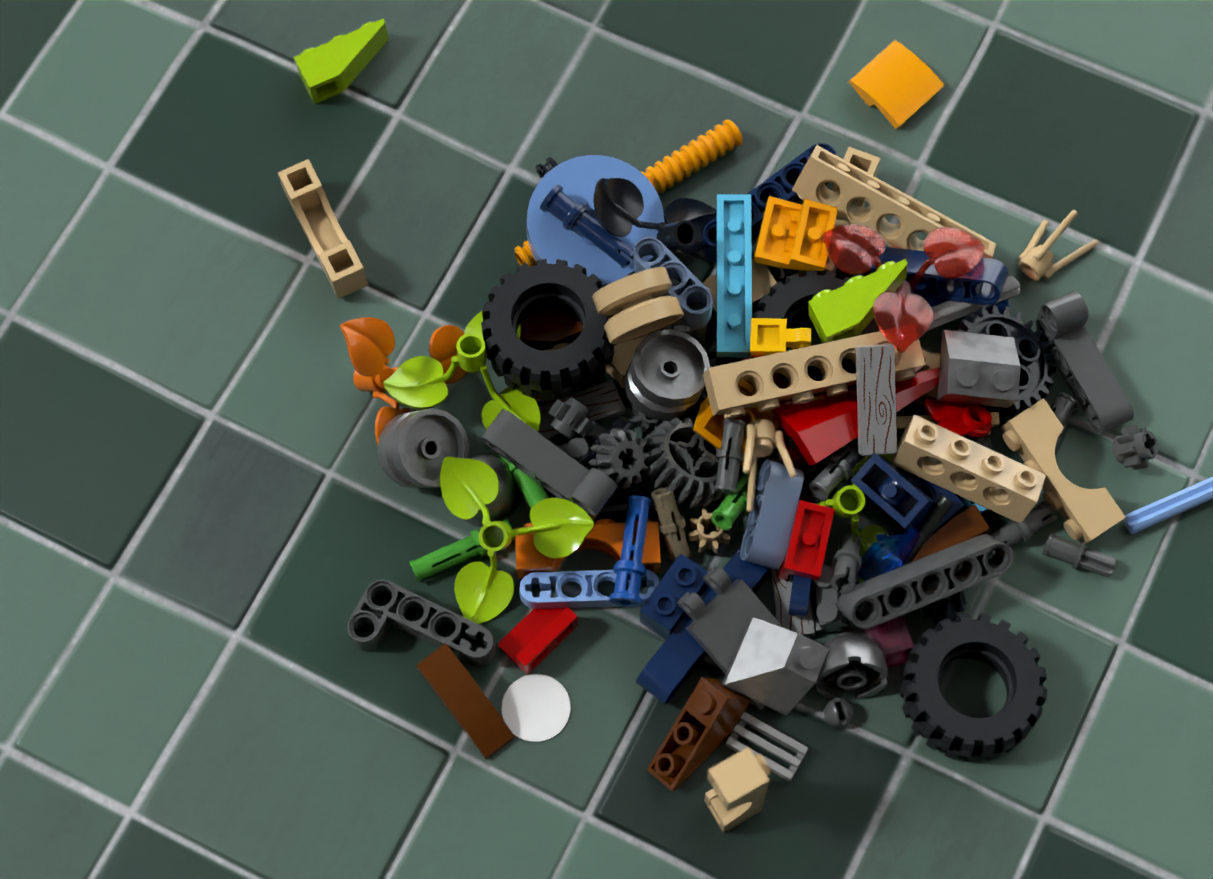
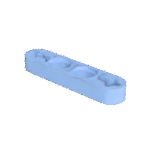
(586, 579)

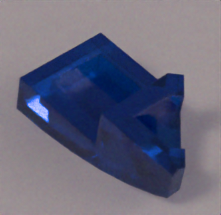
(887, 553)

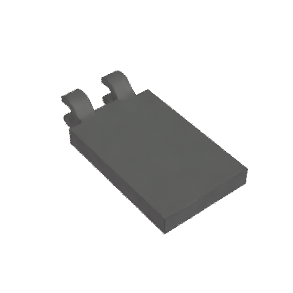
(724, 619)

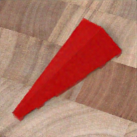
(832, 422)

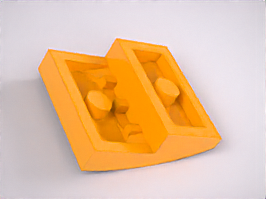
(896, 83)
(793, 234)

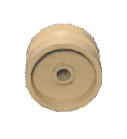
(637, 305)

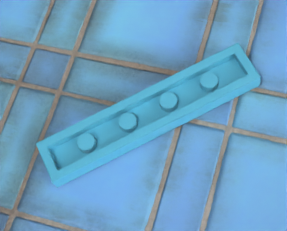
(733, 276)

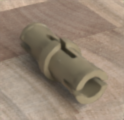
(670, 523)

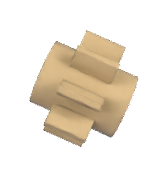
(707, 541)

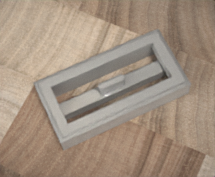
(775, 735)

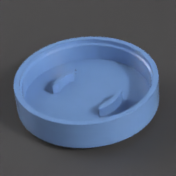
(578, 178)

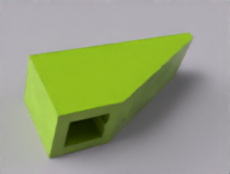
(337, 63)
(850, 308)

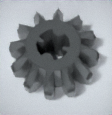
(624, 446)

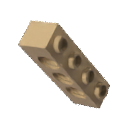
(968, 469)

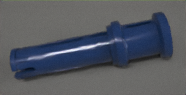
(576, 217)

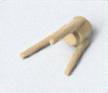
(1037, 261)
(760, 443)

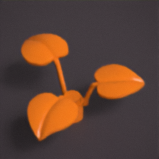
(370, 343)

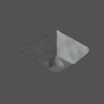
(774, 665)

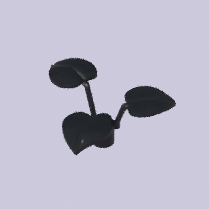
(621, 203)

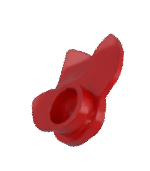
(960, 417)

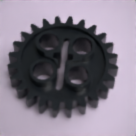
(1030, 350)

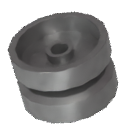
(666, 374)
(417, 443)

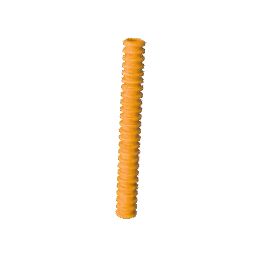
(675, 167)

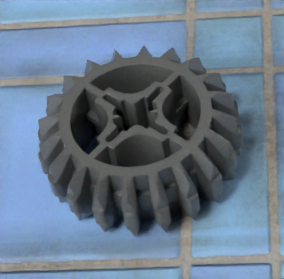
(683, 462)

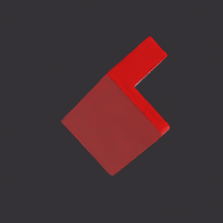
(807, 541)
(538, 636)

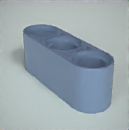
(690, 288)
(773, 515)

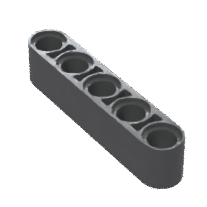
(942, 581)

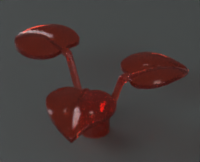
(899, 314)

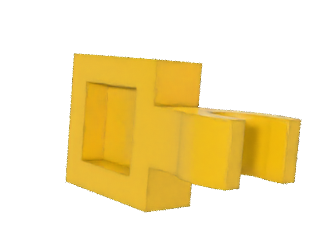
(772, 337)

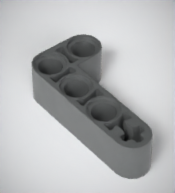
(1082, 362)
(548, 463)
(425, 629)

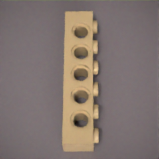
(883, 201)
(723, 380)

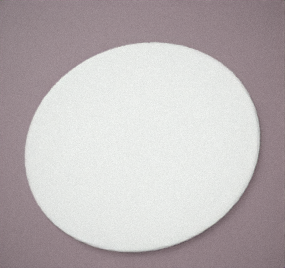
(536, 707)

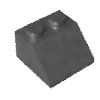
(978, 369)

